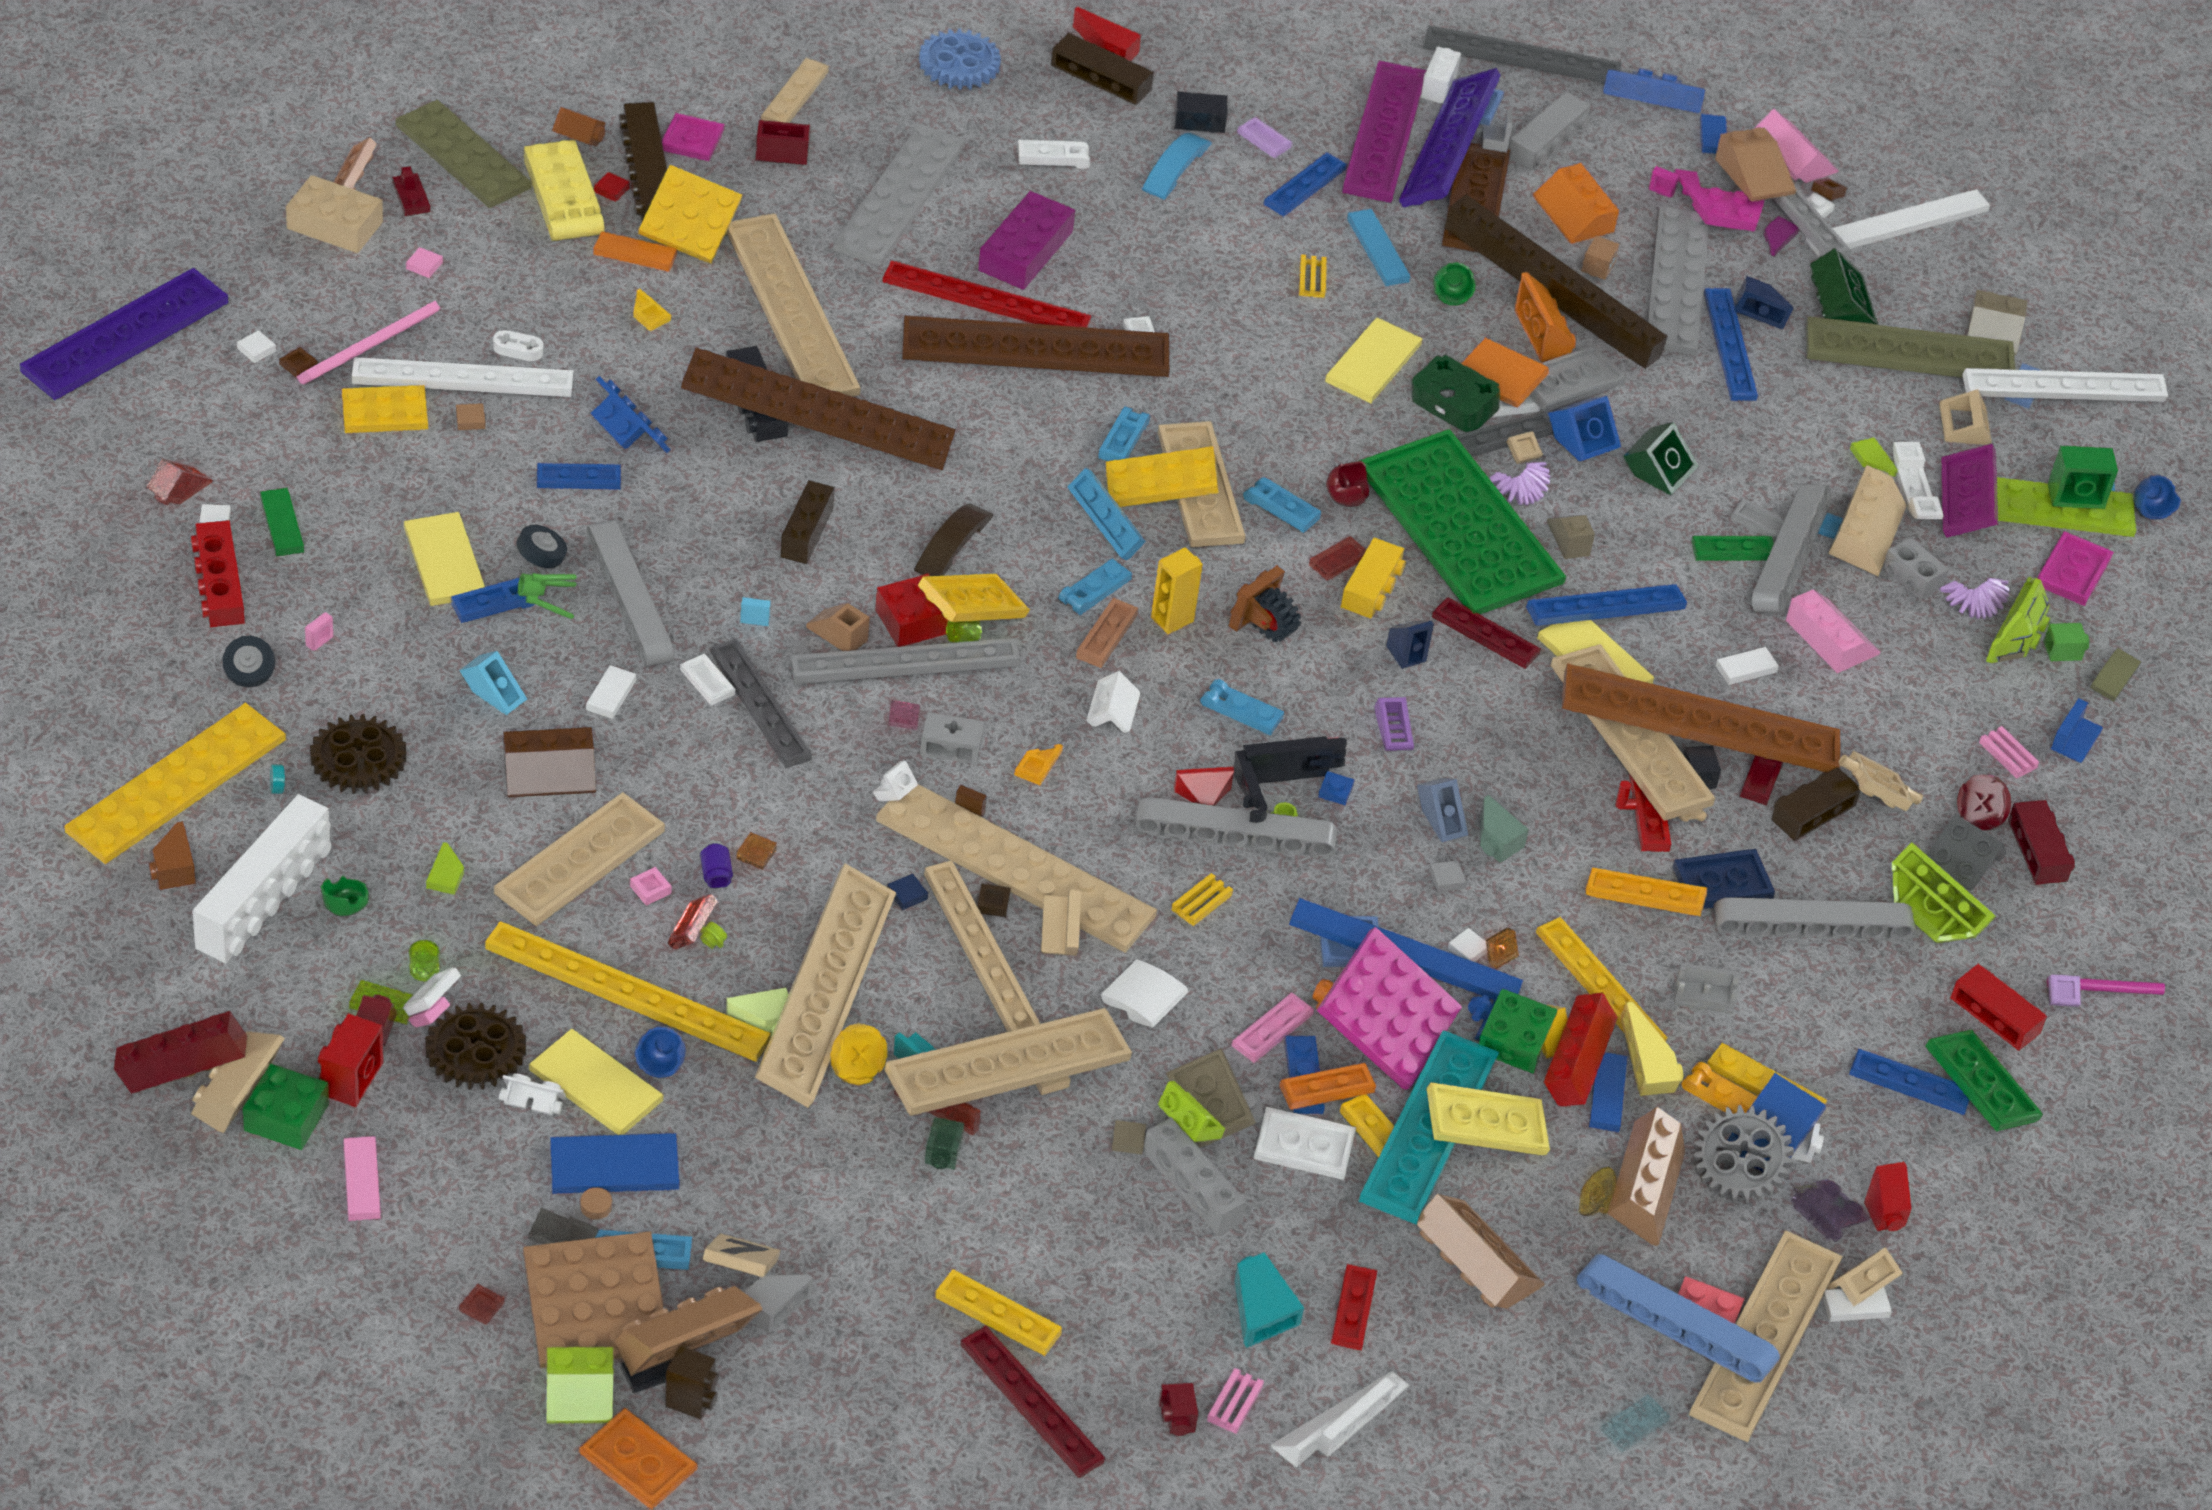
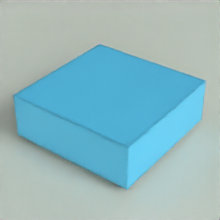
(755, 611)

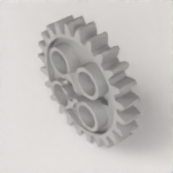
(1749, 1129)

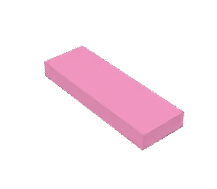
(1272, 1027)
(362, 1178)

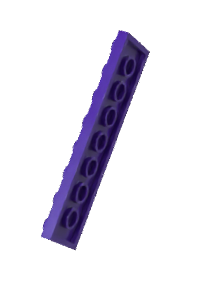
(1449, 138)
(123, 333)

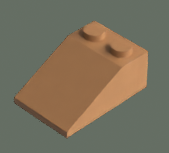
(1755, 163)

